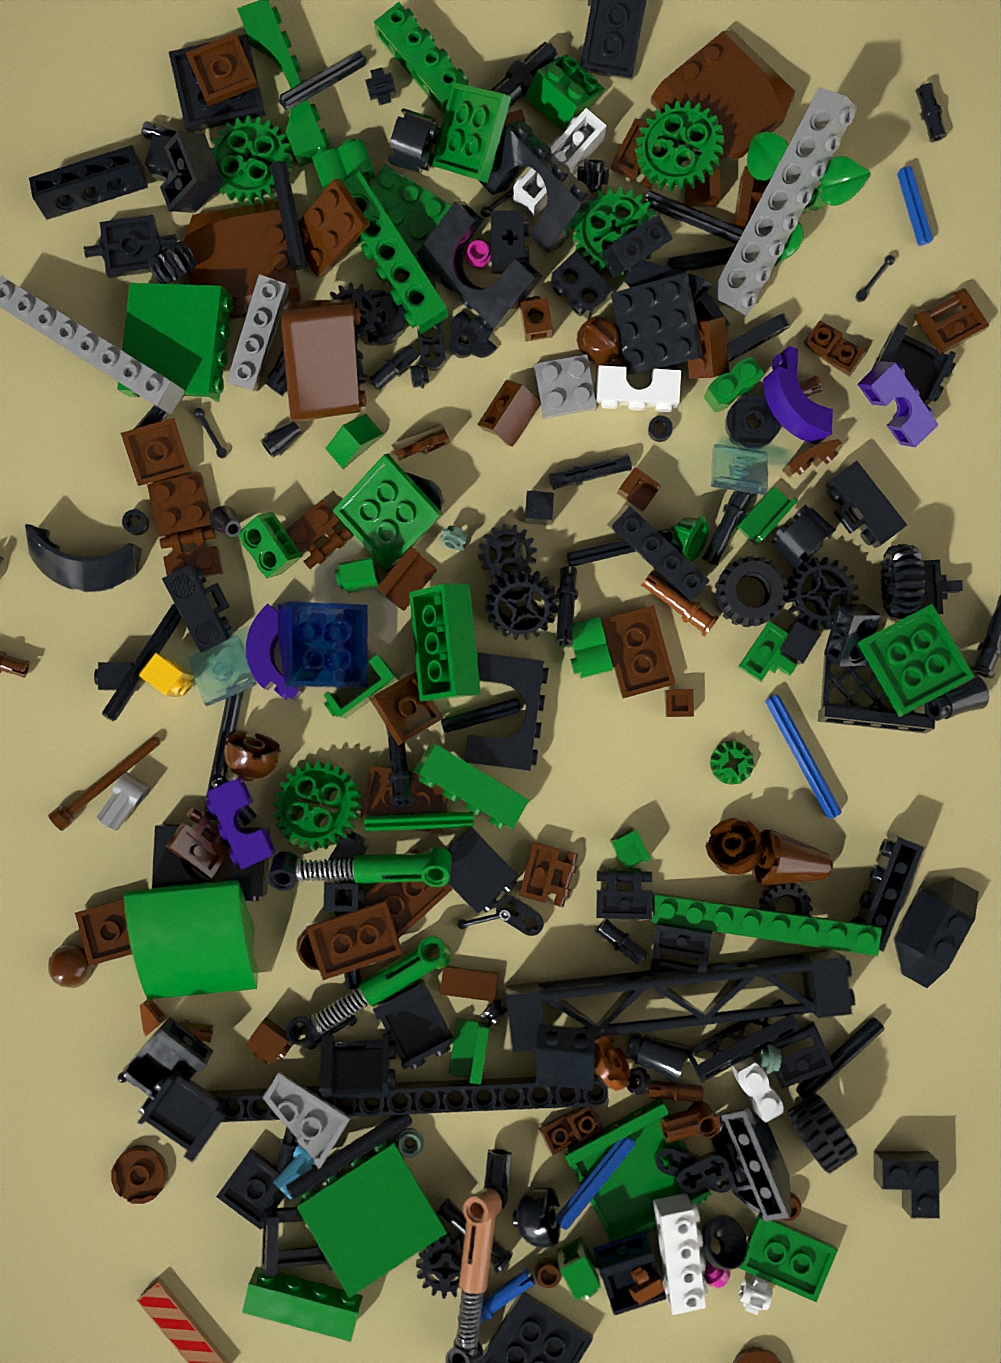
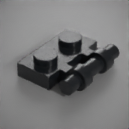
(624, 903)

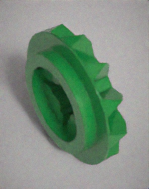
(720, 757)

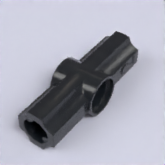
(523, 71)

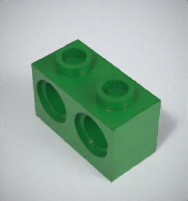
(271, 544)
(578, 1269)

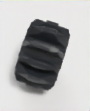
(172, 262)

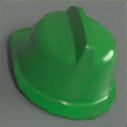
(690, 536)

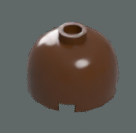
(251, 756)
(735, 846)

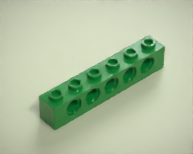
(432, 308)

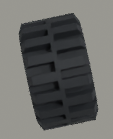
(768, 577)
(822, 1133)

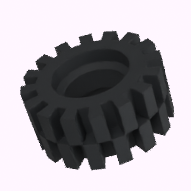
(791, 890)

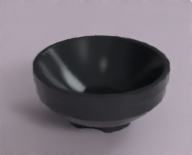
(731, 1240)

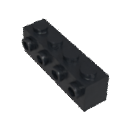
(888, 885)

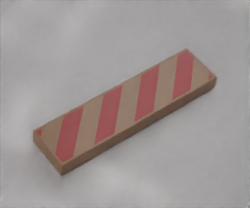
(179, 1325)

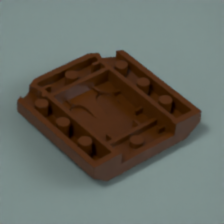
(735, 88)
(236, 248)

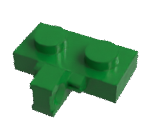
(766, 654)

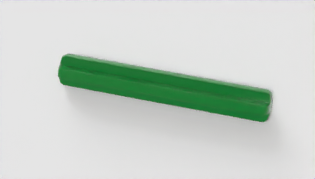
(419, 821)

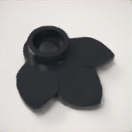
(474, 334)

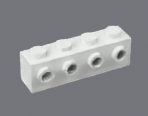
(572, 148)
(680, 1253)

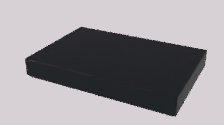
(613, 37)

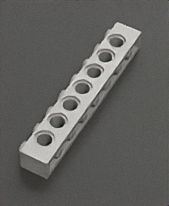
(818, 132)
(89, 346)

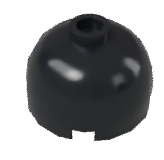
(537, 1216)

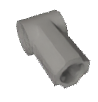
(126, 795)

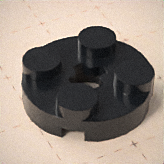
(393, 323)
(741, 433)

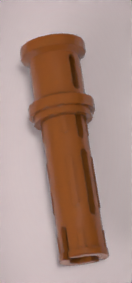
(690, 611)

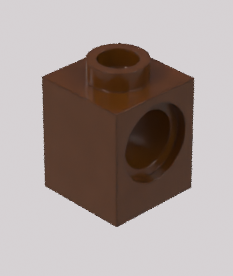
(536, 330)

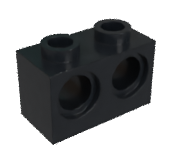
(587, 282)
(848, 628)

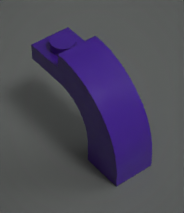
(789, 403)
(260, 653)

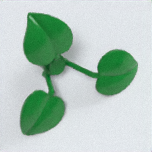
(839, 183)

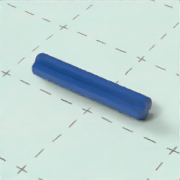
(915, 206)

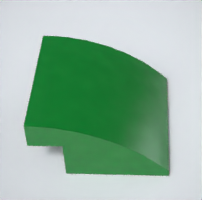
(191, 939)

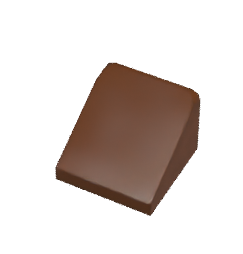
(151, 1016)

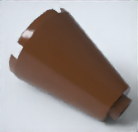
(790, 861)

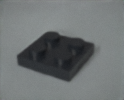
(252, 1188)

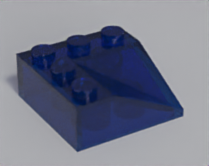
(323, 644)

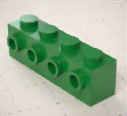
(418, 54)
(471, 786)
(302, 1304)

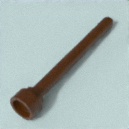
(62, 816)

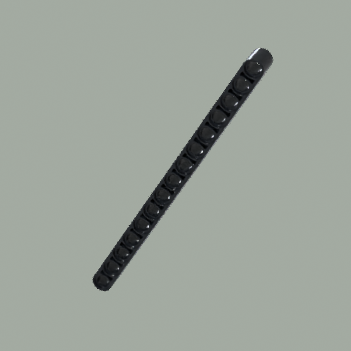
(442, 1103)

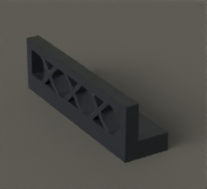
(744, 1047)

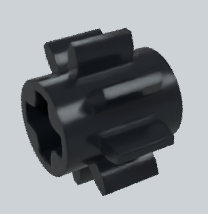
(380, 86)
(593, 174)

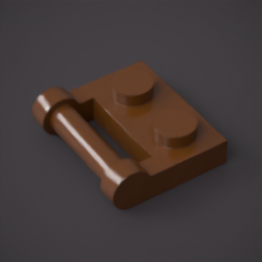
(955, 328)

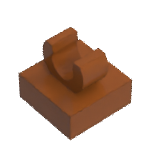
(645, 1286)

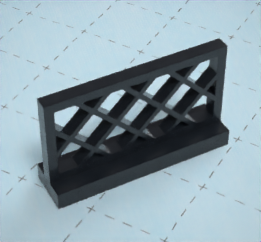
(866, 716)

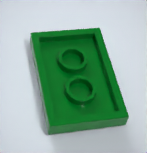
(788, 1258)

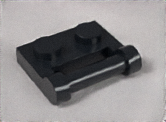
(680, 942)
(803, 1063)

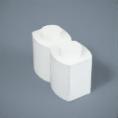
(757, 1088)

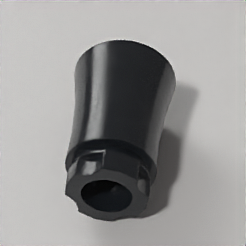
(961, 699)
(657, 1054)

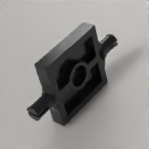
(128, 245)

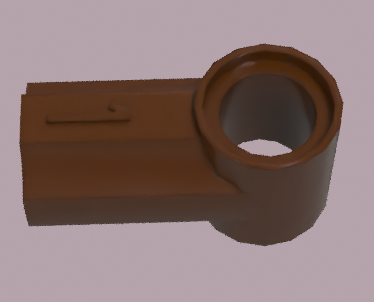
(696, 1120)

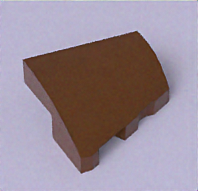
(424, 441)

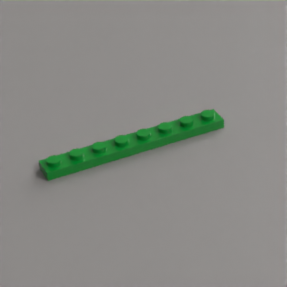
(767, 924)

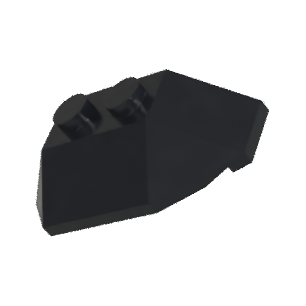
(935, 930)
(756, 1164)

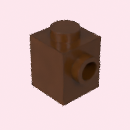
(269, 1042)

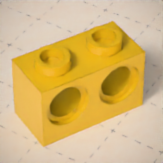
(167, 676)

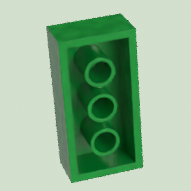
(444, 642)

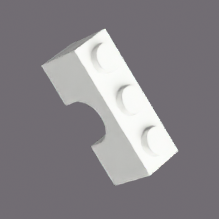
(614, 390)

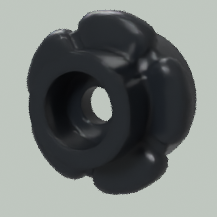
(419, 375)
(645, 1081)

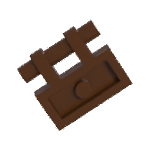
(626, 158)
(312, 528)
(206, 558)
(194, 848)
(540, 871)

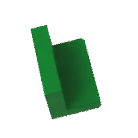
(766, 515)
(469, 1049)

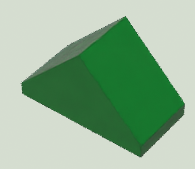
(353, 440)

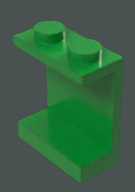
(337, 709)

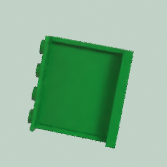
(179, 334)
(629, 1194)
(370, 1217)

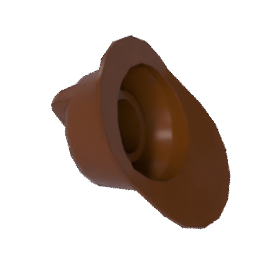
(601, 342)

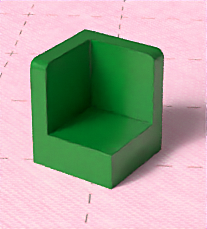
(630, 849)

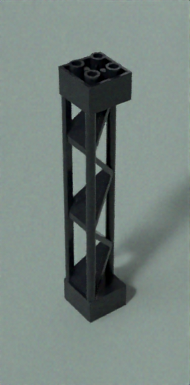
(823, 974)

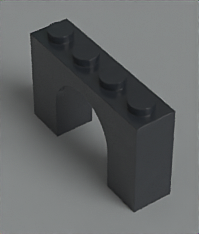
(566, 195)
(444, 254)
(526, 678)
(172, 871)

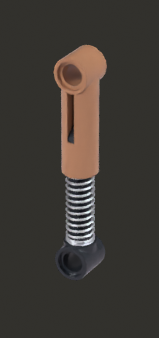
(474, 1273)

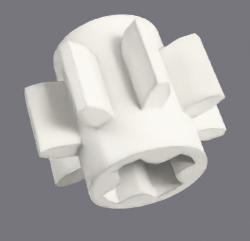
(755, 1294)

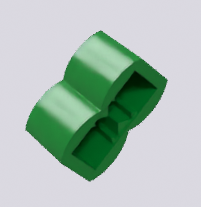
(343, 162)
(734, 384)
(357, 575)
(590, 649)

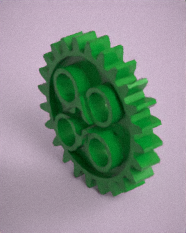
(692, 124)
(250, 158)
(604, 210)
(308, 829)

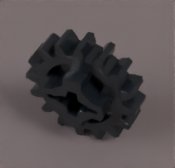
(368, 319)
(497, 546)
(434, 1265)

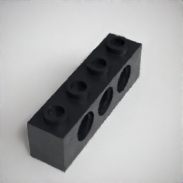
(88, 182)
(658, 552)

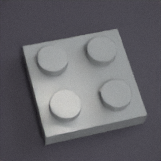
(565, 386)

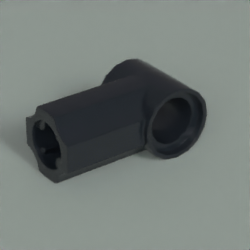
(498, 1172)

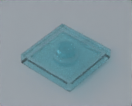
(739, 469)
(222, 671)

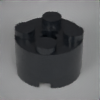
(413, 141)
(802, 537)

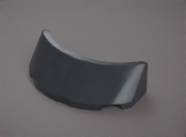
(78, 572)

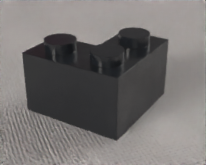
(193, 175)
(915, 1175)

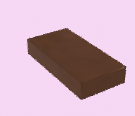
(469, 983)

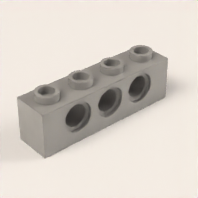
(258, 333)

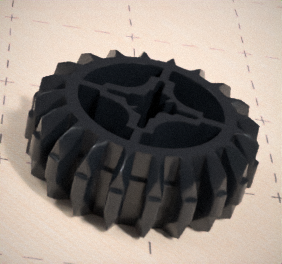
(902, 580)
(819, 583)
(503, 592)

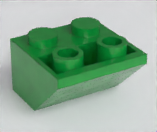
(563, 91)

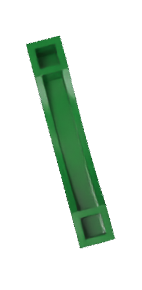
(265, 35)

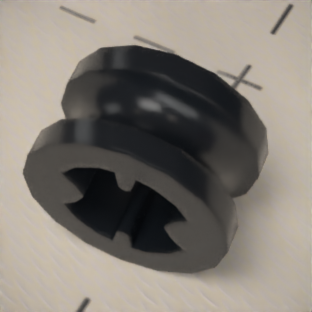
(668, 430)
(137, 514)
(494, 1012)

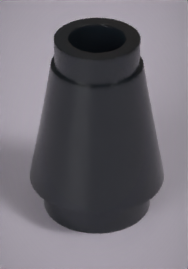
(281, 438)
(225, 521)

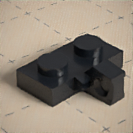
(937, 586)

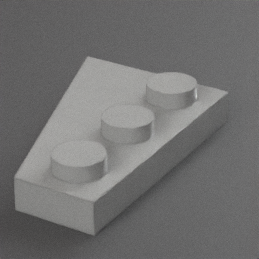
(307, 1115)

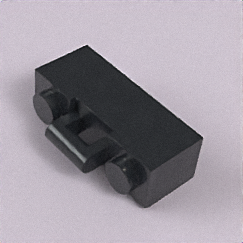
(866, 503)
(189, 597)

